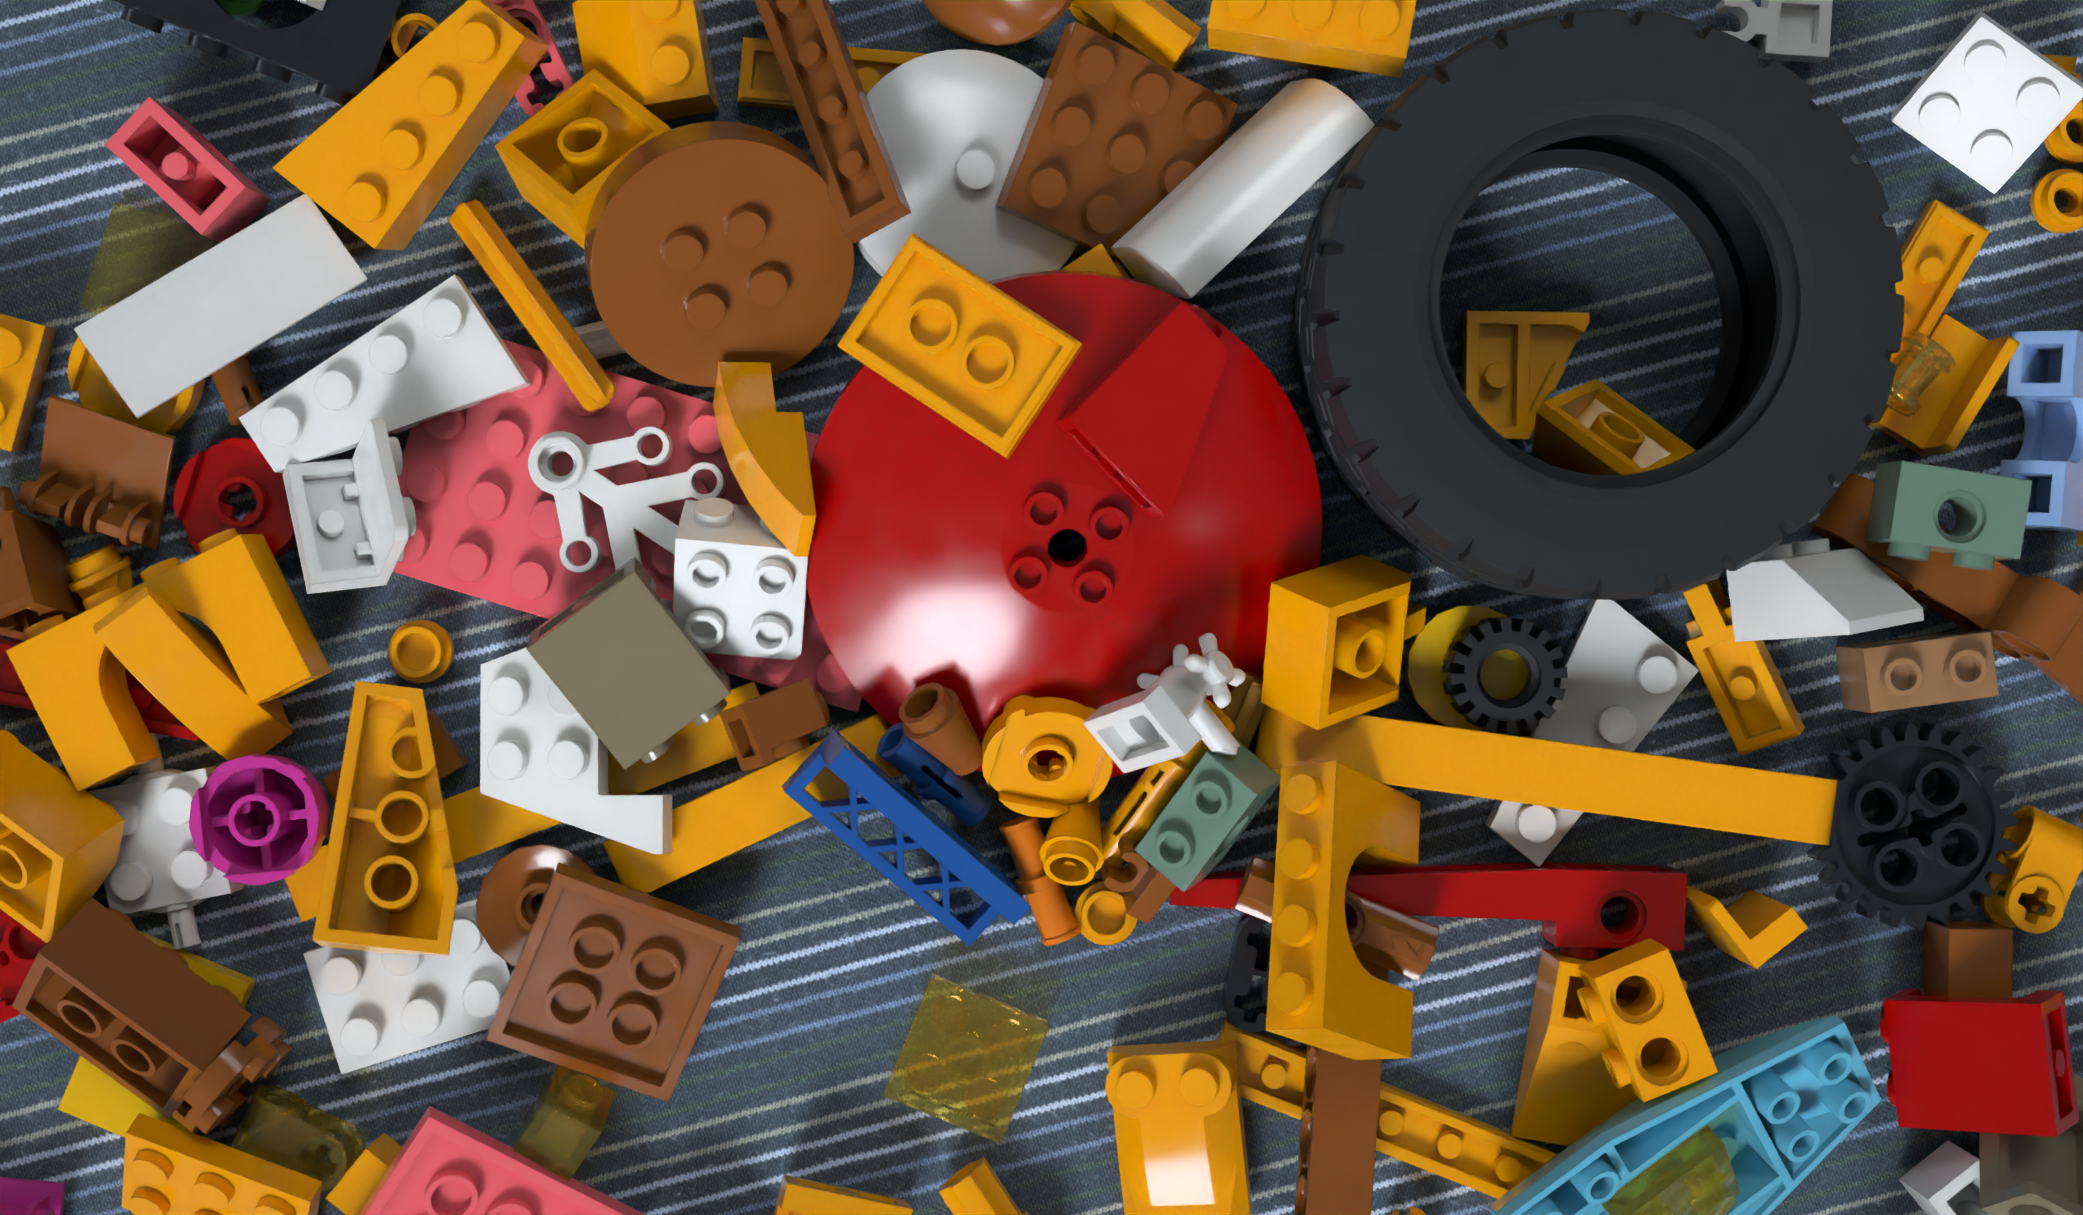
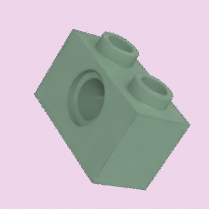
(1986, 506)
(1207, 816)

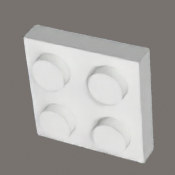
(1988, 102)

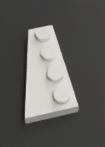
(406, 370)

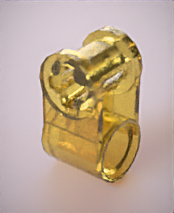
(292, 1133)

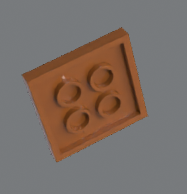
(1108, 140)
(613, 982)

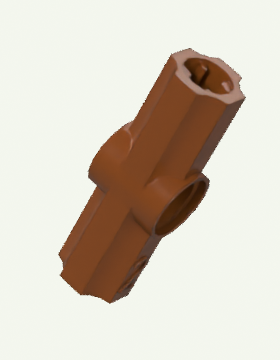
(1375, 930)

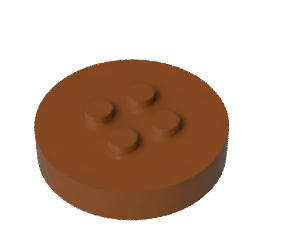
(716, 252)

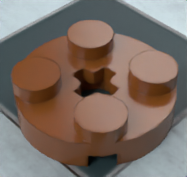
(217, 1092)

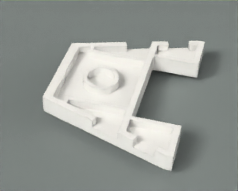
(552, 762)

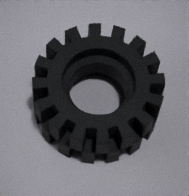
(1542, 682)

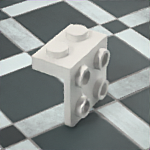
(351, 514)
(737, 583)

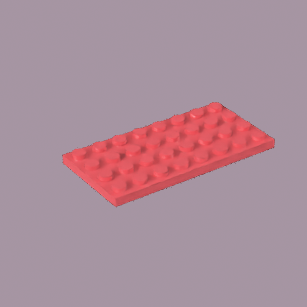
(500, 535)

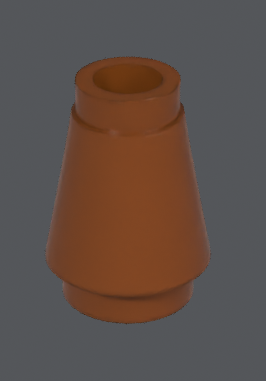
(940, 726)

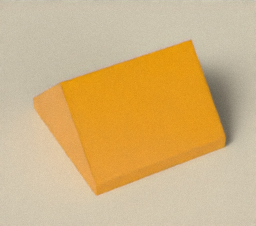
(1602, 434)

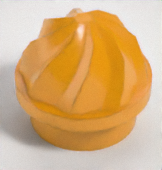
(100, 571)

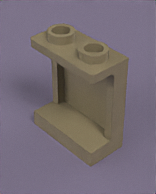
(629, 666)
(2033, 1171)

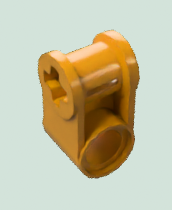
(2039, 871)

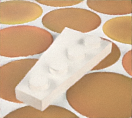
(1613, 697)

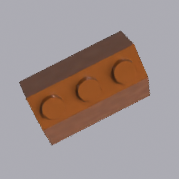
(129, 1006)

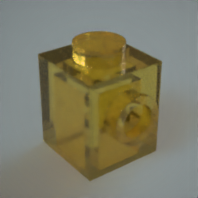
(564, 1122)

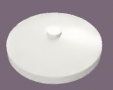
(952, 139)

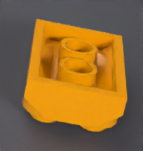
(1179, 1128)

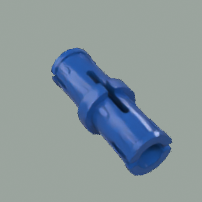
(960, 794)

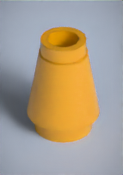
(1074, 845)

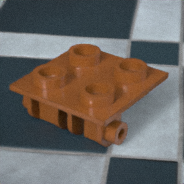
(101, 474)

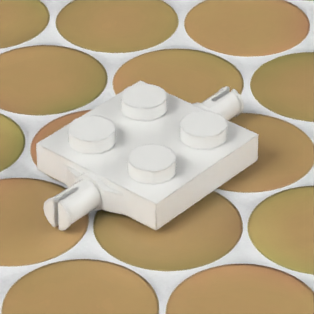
(157, 854)

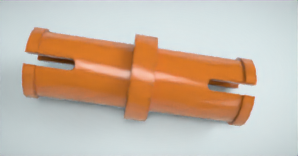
(1044, 895)

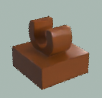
(1141, 884)

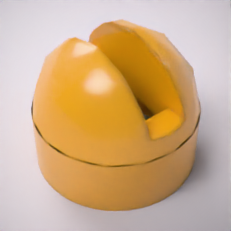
(406, 29)

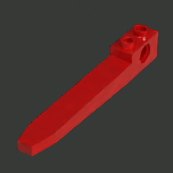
(1558, 893)

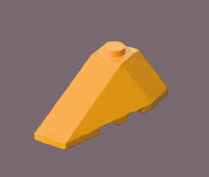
(389, 846)

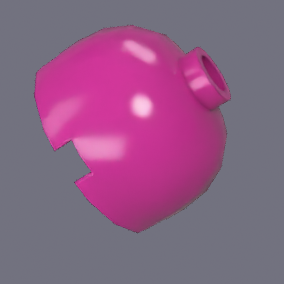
(259, 818)

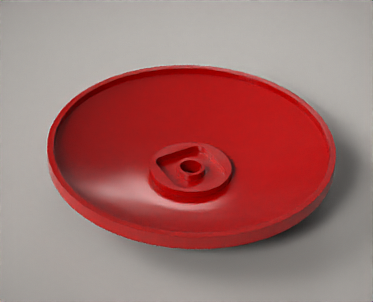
(939, 546)

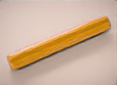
(533, 305)

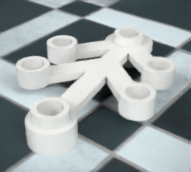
(623, 505)

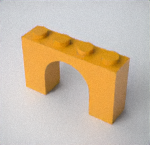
(84, 687)
(1315, 980)

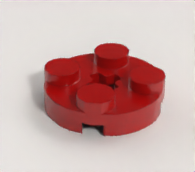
(225, 468)

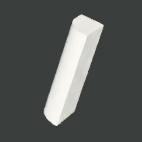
(1242, 187)
(220, 305)

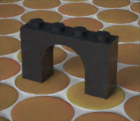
(336, 47)

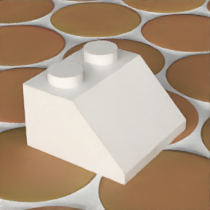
(1815, 593)

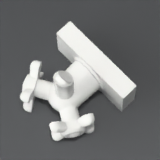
(1171, 711)

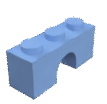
(2049, 386)

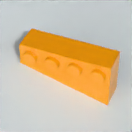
(415, 126)

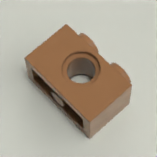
(1917, 671)

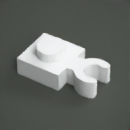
(1784, 27)

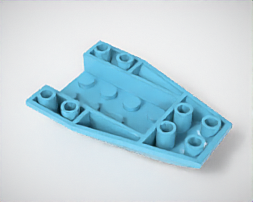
(1772, 1105)

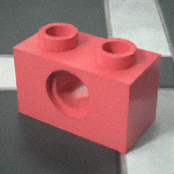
(187, 171)

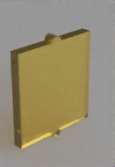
(137, 252)

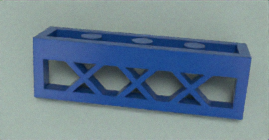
(923, 831)

